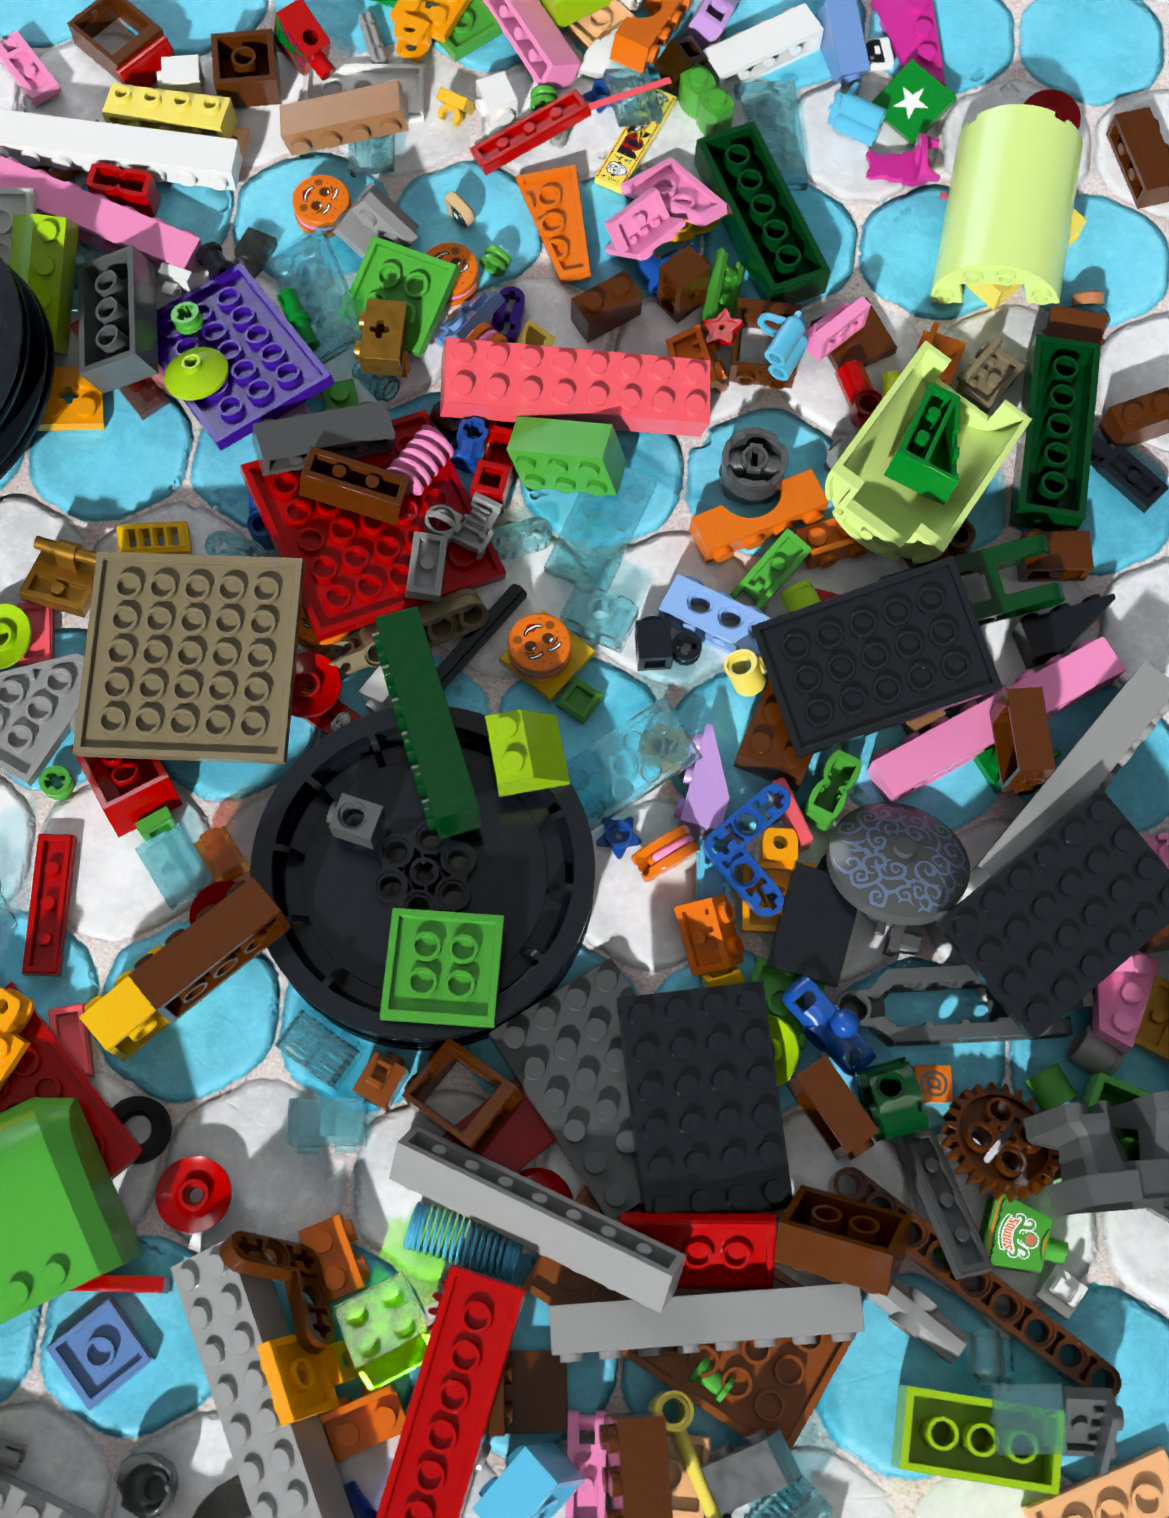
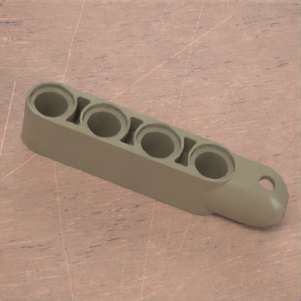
(454, 624)

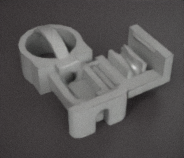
(472, 531)

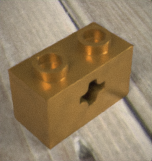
(385, 320)

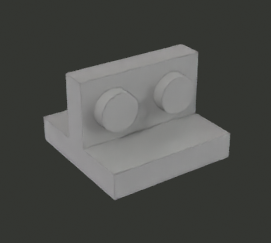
(375, 216)

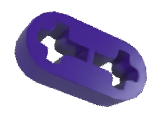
(515, 317)

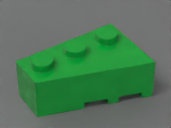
(928, 446)

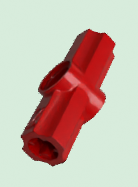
(857, 391)

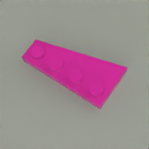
(912, 33)

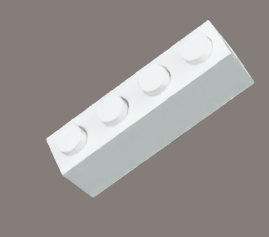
(764, 47)

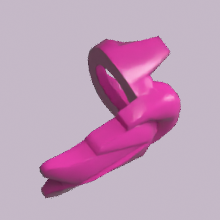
(909, 169)

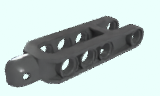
(870, 1010)

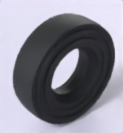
(160, 1123)

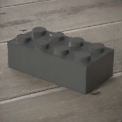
(117, 319)

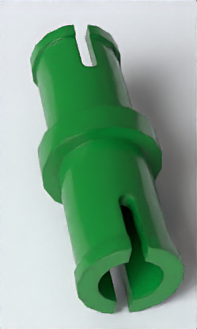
(298, 317)

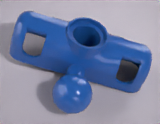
(828, 1026)

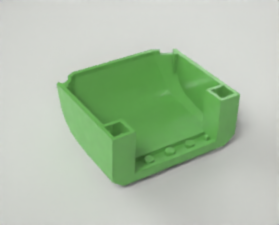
(55, 1206)

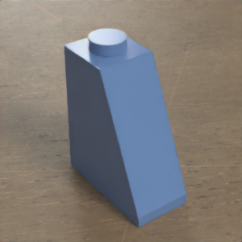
(843, 41)

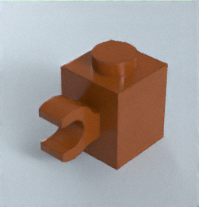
(382, 1079)

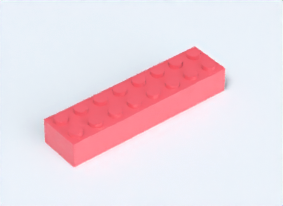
(575, 385)

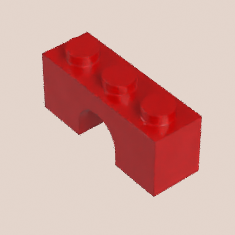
(496, 471)

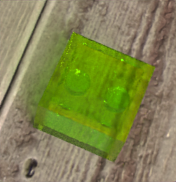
(384, 1330)

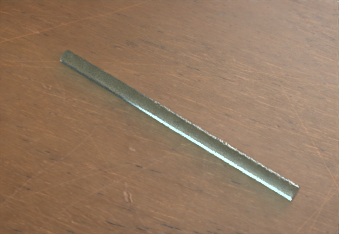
(664, 480)

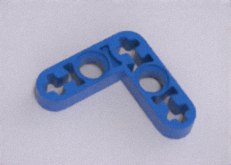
(739, 855)

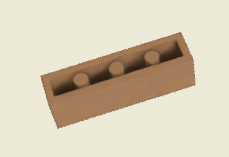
(344, 117)

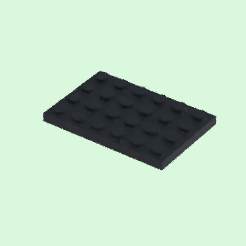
(876, 657)
(1062, 913)
(704, 1101)

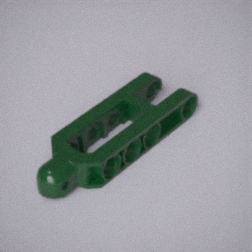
(999, 557)

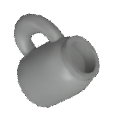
(1093, 1053)

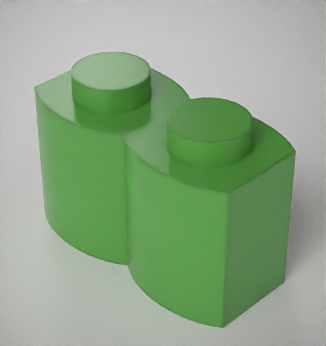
(705, 100)
(832, 790)

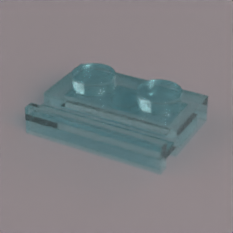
(635, 109)
(372, 156)
(175, 865)

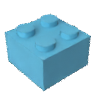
(531, 1486)

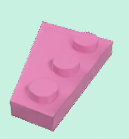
(1122, 1002)

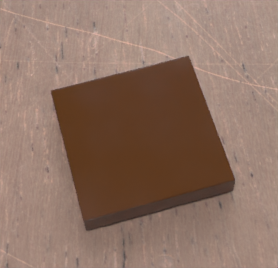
(867, 345)

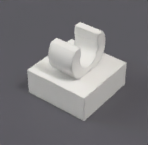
(175, 281)
(1060, 1292)

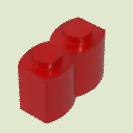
(125, 187)

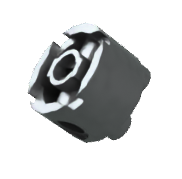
(752, 466)

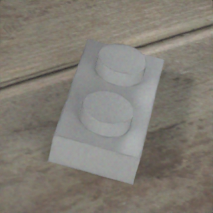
(426, 566)

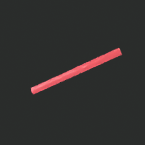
(629, 93)

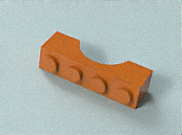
(640, 39)
(722, 533)

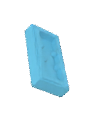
(707, 878)

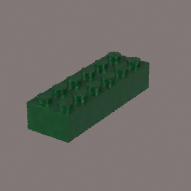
(762, 215)
(1057, 443)
(427, 723)

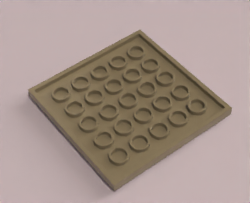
(190, 658)

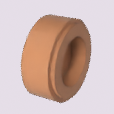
(1088, 298)

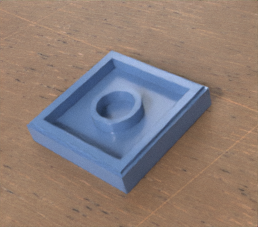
(100, 1353)

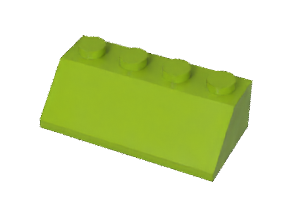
(45, 258)

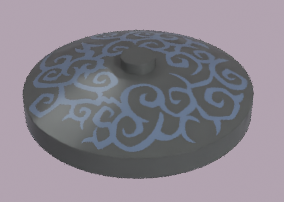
(898, 863)

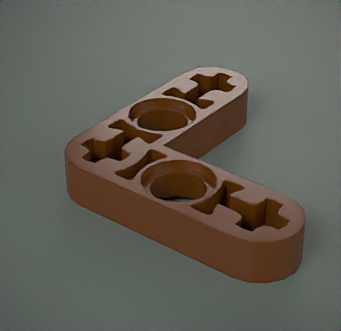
(299, 1270)

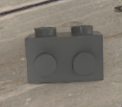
(1092, 1424)

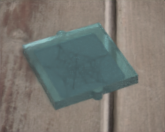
(1028, 1419)

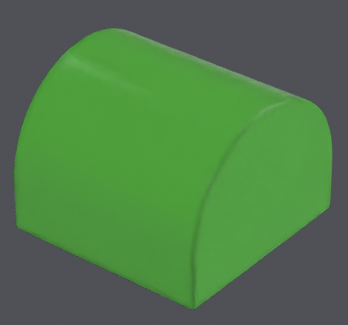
(1050, 1088)

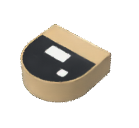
(459, 209)

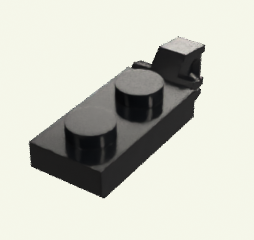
(1126, 474)

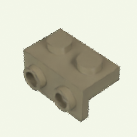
(989, 375)

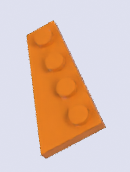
(558, 215)

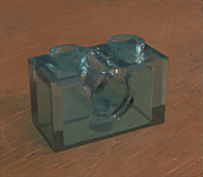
(608, 632)

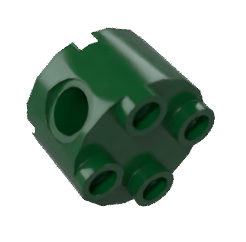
(892, 1099)

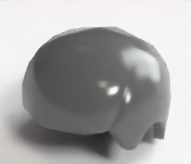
(146, 1484)

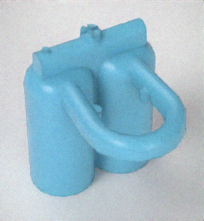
(856, 116)
(787, 345)

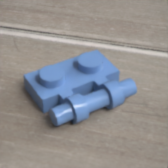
(470, 315)

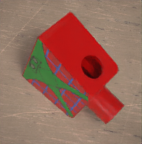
(303, 40)

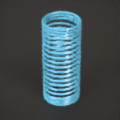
(414, 1234)

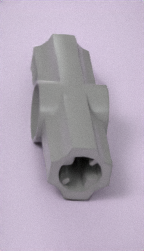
(920, 1319)

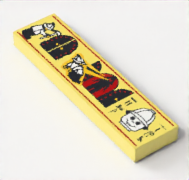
(632, 147)

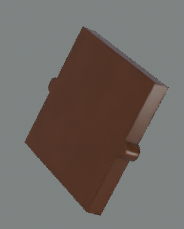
(1076, 324)

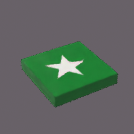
(914, 101)

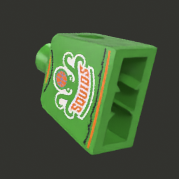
(1019, 1236)

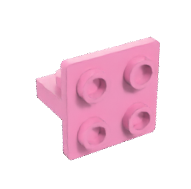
(642, 227)

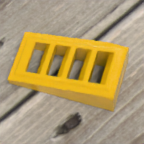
(145, 530)

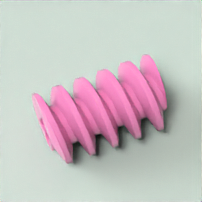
(422, 458)

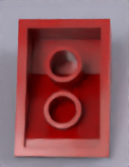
(129, 789)

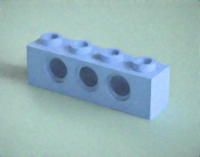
(708, 624)

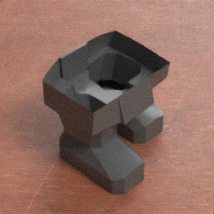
(1092, 1160)

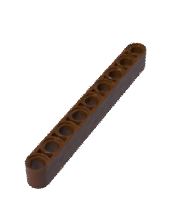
(990, 1287)

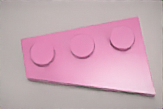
(680, 192)

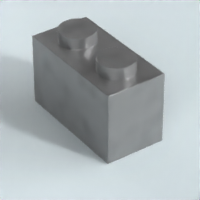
(750, 1470)

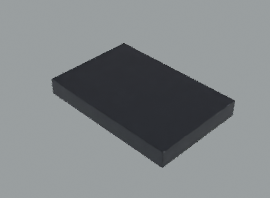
(812, 928)

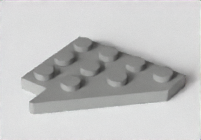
(37, 713)

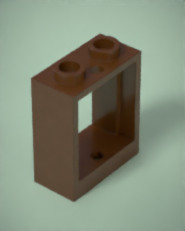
(87, 25)
(754, 373)
(1022, 740)
(833, 1109)
(491, 1115)

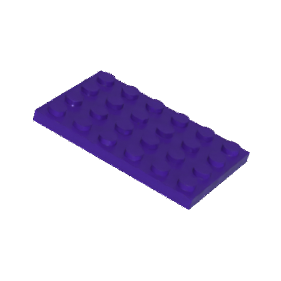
(265, 355)

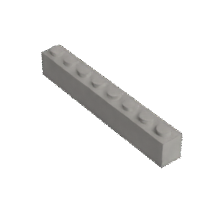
(538, 1218)
(705, 1320)

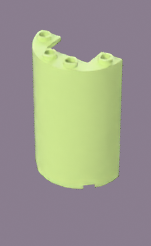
(1009, 204)
(892, 516)

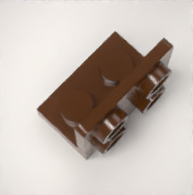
(531, 1395)

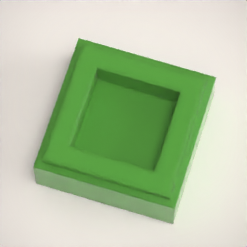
(579, 700)
(156, 823)

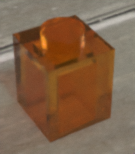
(221, 854)

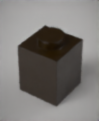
(678, 57)

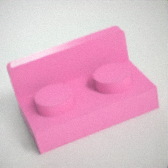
(836, 327)

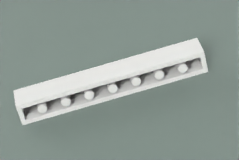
(80, 143)

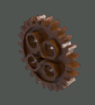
(971, 1118)

